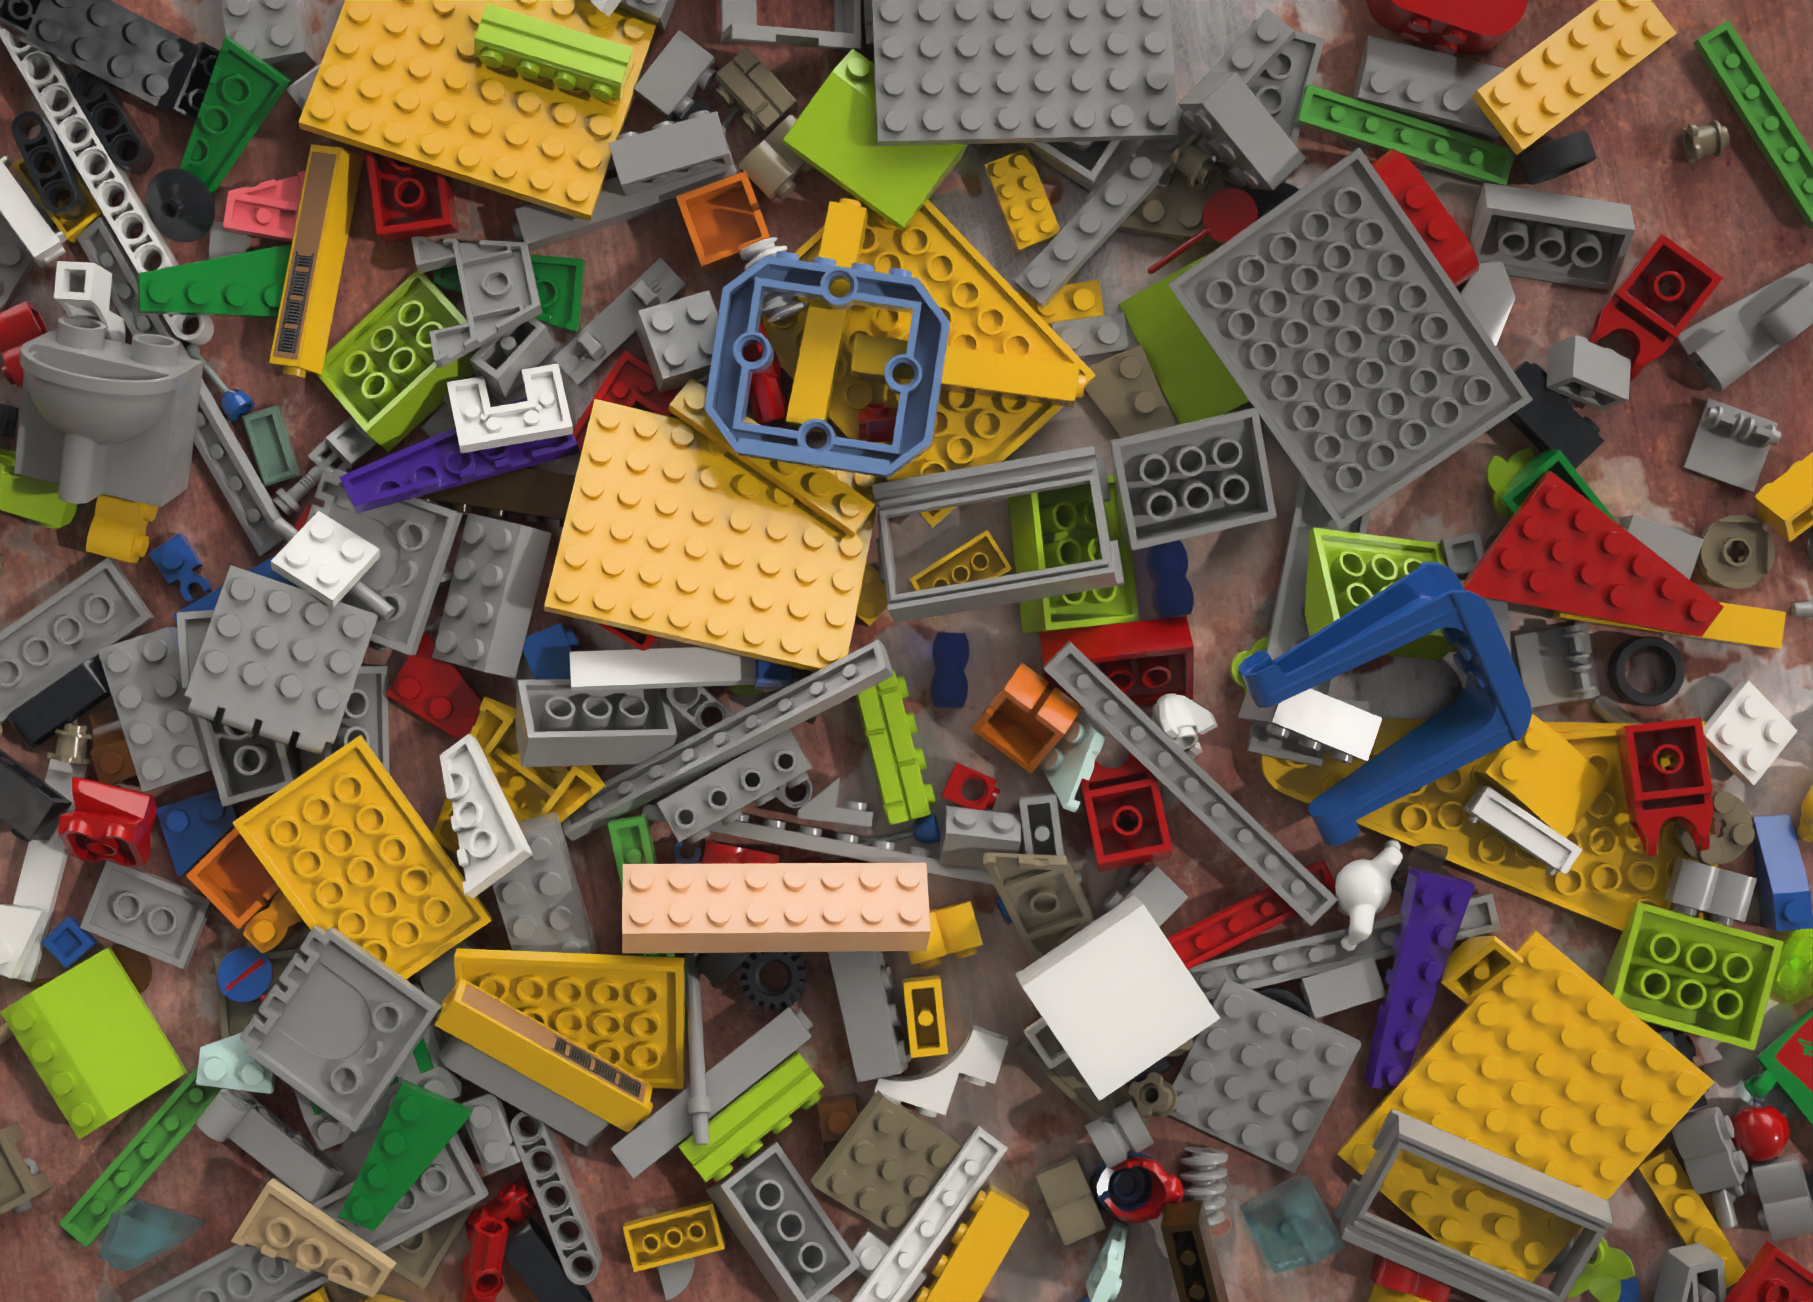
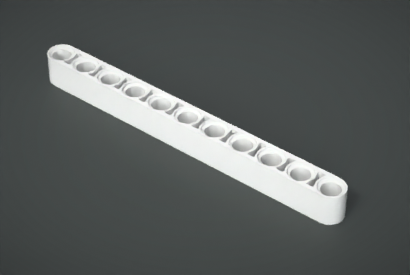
(109, 182)

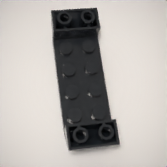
(117, 50)

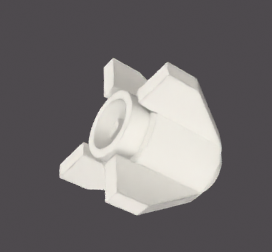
(1182, 720)

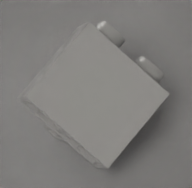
(107, 414)

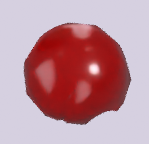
(1760, 1132)

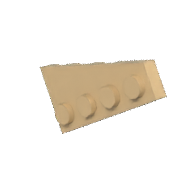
(301, 1233)

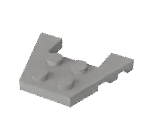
(495, 289)

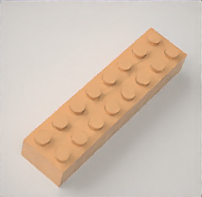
(775, 907)

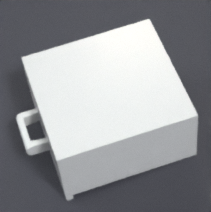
(1115, 998)

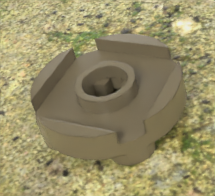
(1750, 536)
(1734, 834)

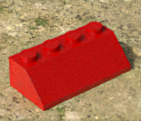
(1138, 656)

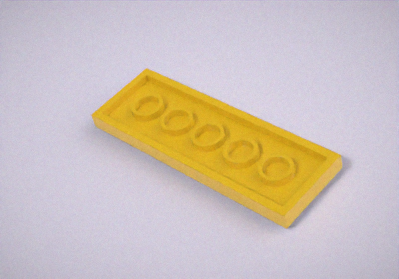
(1571, 68)

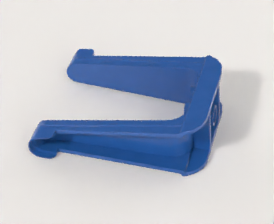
(1482, 719)

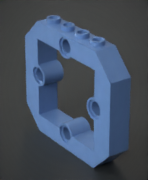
(739, 327)

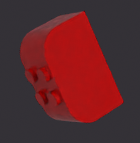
(1450, 25)
(1428, 216)

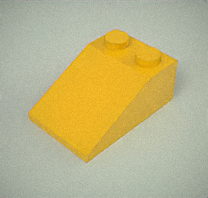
(1545, 777)

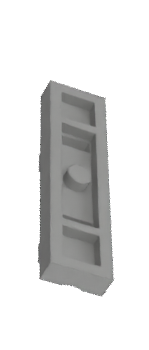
(617, 322)

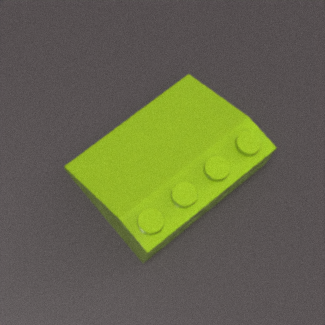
(841, 142)
(1179, 354)
(387, 362)
(1062, 530)
(1353, 568)
(1693, 974)
(94, 1042)

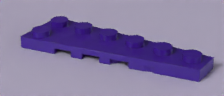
(440, 465)
(1432, 917)

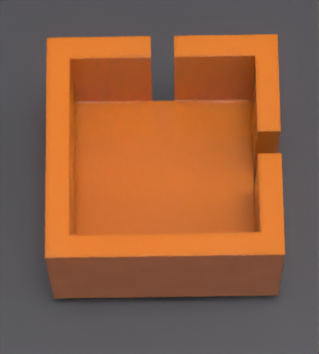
(722, 220)
(1026, 718)
(234, 880)

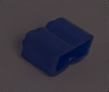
(1171, 590)
(949, 681)

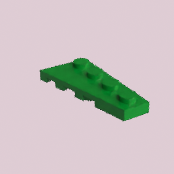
(558, 284)
(223, 286)

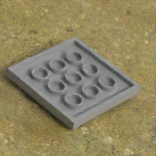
(1262, 1075)

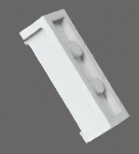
(26, 219)
(1522, 830)

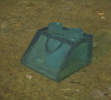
(1292, 1224)
(144, 1232)

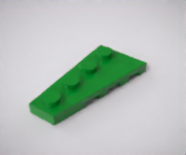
(232, 111)
(406, 1144)

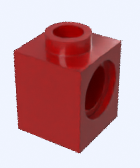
(962, 773)

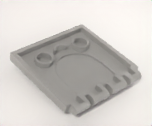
(413, 554)
(279, 660)
(339, 1026)

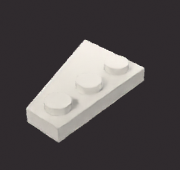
(17, 936)

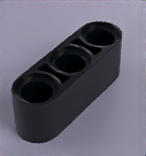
(124, 134)
(37, 153)
(61, 703)
(540, 1266)

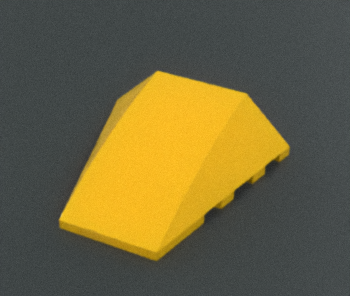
(527, 789)

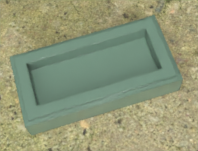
(271, 446)

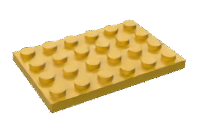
(363, 861)
(607, 1003)

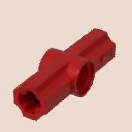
(765, 388)
(484, 1262)

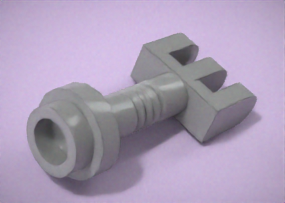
(289, 500)

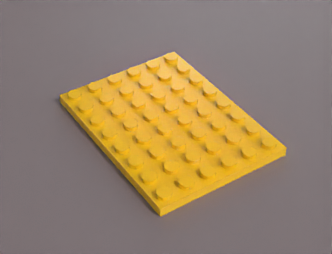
(412, 90)
(982, 317)
(702, 547)
(1542, 1076)

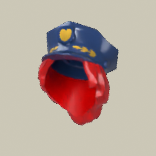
(1135, 1188)

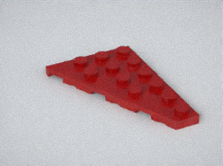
(1580, 561)

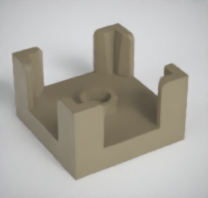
(16, 1180)

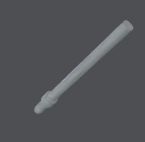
(699, 1104)

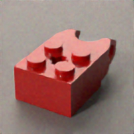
(1646, 314)
(1673, 793)
(1128, 794)

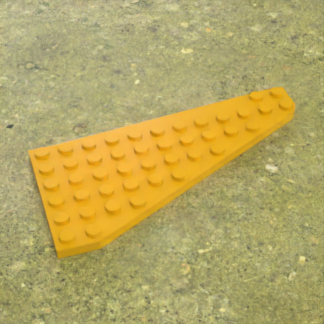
(1601, 881)

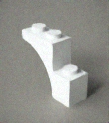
(85, 293)
(932, 1090)

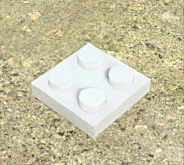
(325, 559)
(1747, 733)

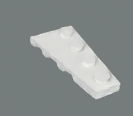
(482, 817)

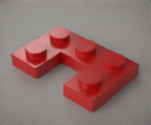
(628, 385)

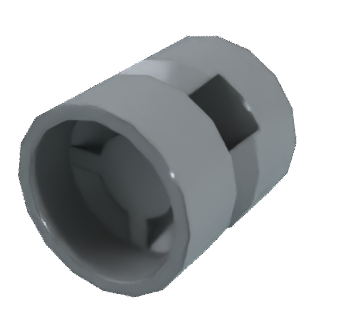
(1119, 1134)

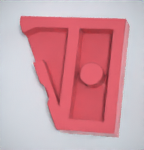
(266, 209)

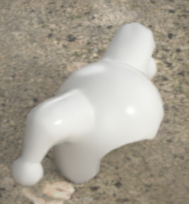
(1365, 890)

